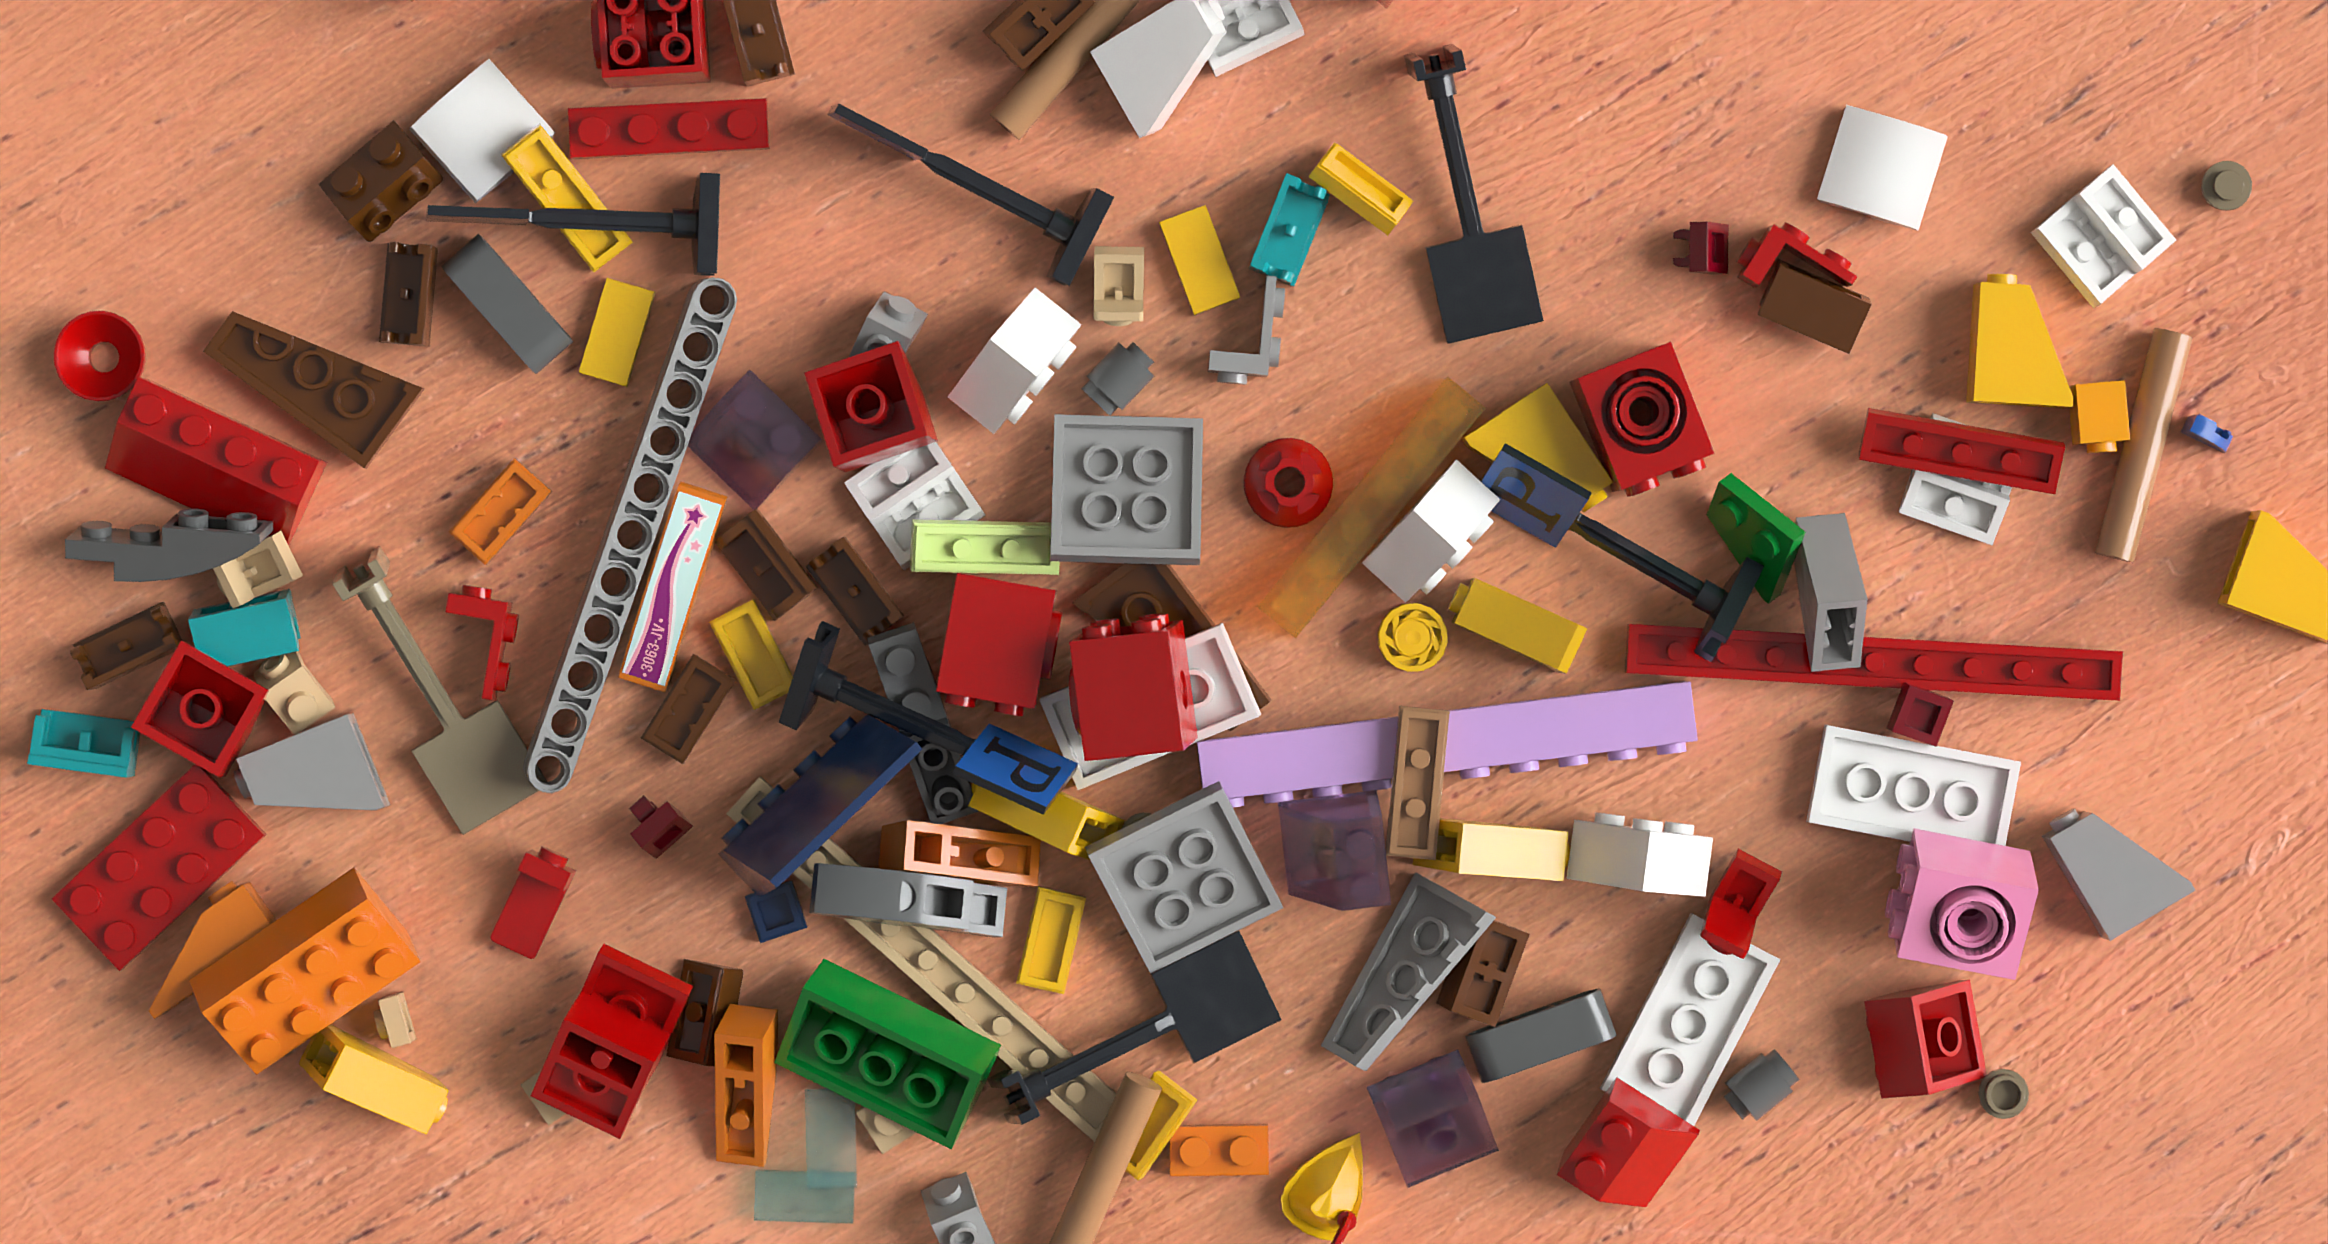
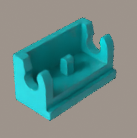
(1289, 230)
(249, 632)
(84, 743)

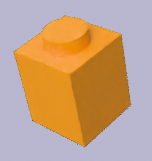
(2099, 415)

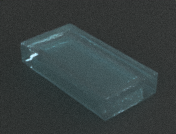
(830, 1140)
(785, 1197)

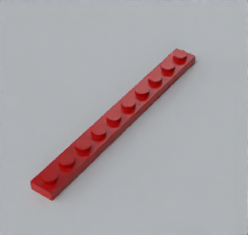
(1883, 663)

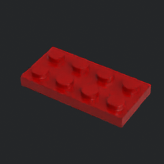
(159, 866)

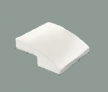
(1253, 30)
(475, 126)
(1882, 167)
(2103, 236)
(911, 487)
(1955, 502)

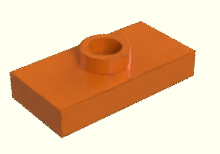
(500, 511)

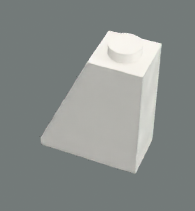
(1159, 59)

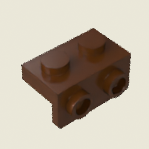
(381, 182)

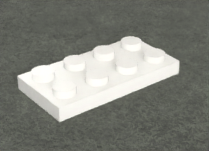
(1219, 700)
(1902, 785)
(1691, 1022)

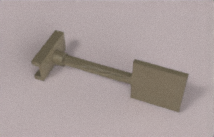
(476, 758)

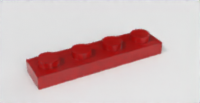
(668, 128)
(1961, 451)

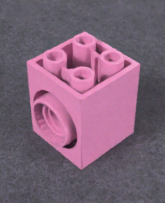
(1962, 903)

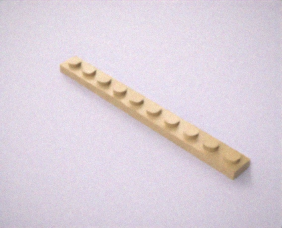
(962, 990)

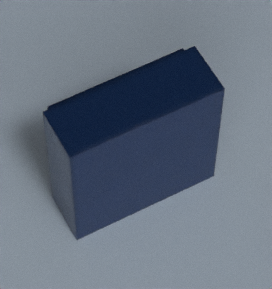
(776, 912)

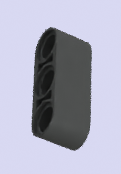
(507, 303)
(1541, 1035)

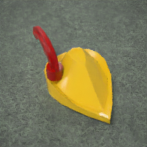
(1327, 1191)

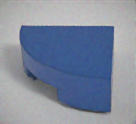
(2207, 432)

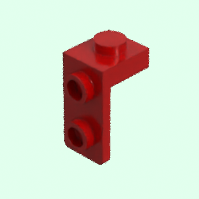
(1759, 256)
(478, 603)
(533, 902)
(1738, 903)

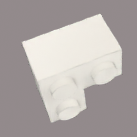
(1016, 362)
(1433, 533)
(1640, 855)

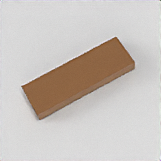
(1417, 782)

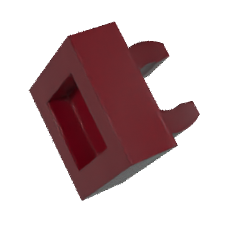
(1706, 248)
(1920, 714)
(658, 826)

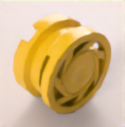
(1412, 637)

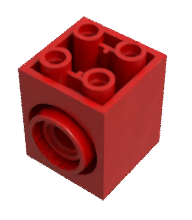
(650, 42)
(1671, 438)
(998, 644)
(1131, 688)

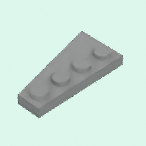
(1409, 961)

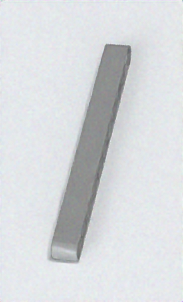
(630, 560)

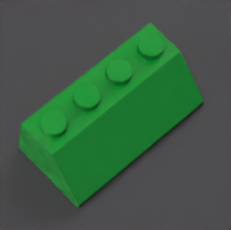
(886, 1053)

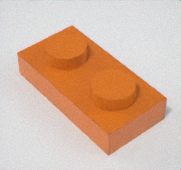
(1220, 1150)

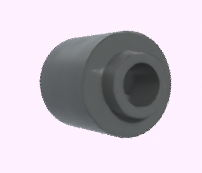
(1119, 377)
(1760, 1085)

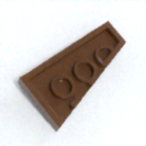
(325, 391)
(1153, 589)

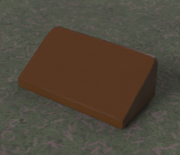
(710, 997)

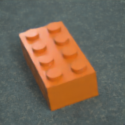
(304, 971)

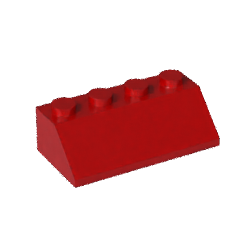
(210, 459)

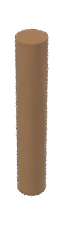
(1058, 66)
(2144, 450)
(1107, 1160)

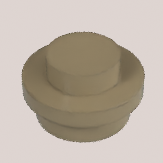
(2226, 185)
(2003, 1093)

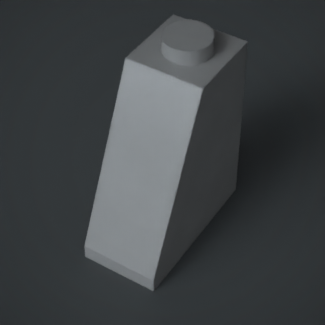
(1830, 593)
(314, 770)
(2111, 873)

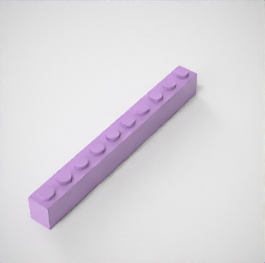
(1476, 739)

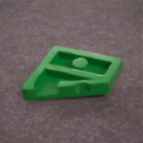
(1755, 531)

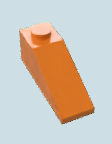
(960, 853)
(227, 924)
(745, 1083)

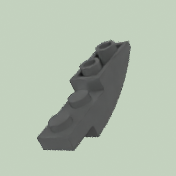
(185, 547)
(911, 683)
(908, 899)

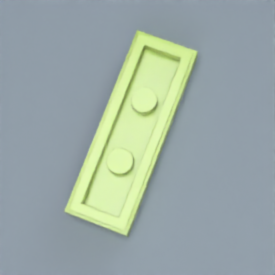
(981, 547)

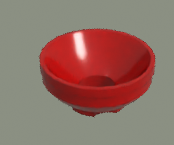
(74, 351)
(1264, 497)

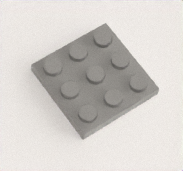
(1127, 489)
(1184, 877)

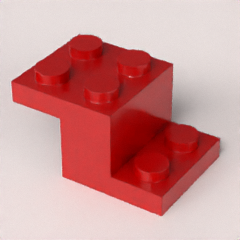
(611, 1041)

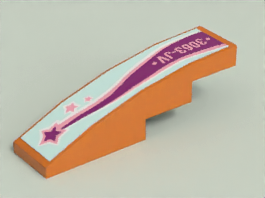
(672, 586)

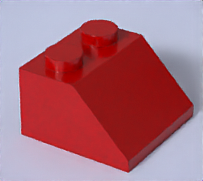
(870, 407)
(201, 710)
(1925, 1039)
(1625, 1148)

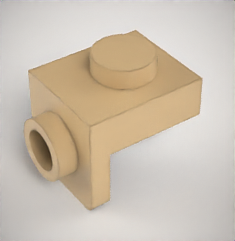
(1118, 284)
(258, 571)
(293, 691)

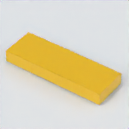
(559, 185)

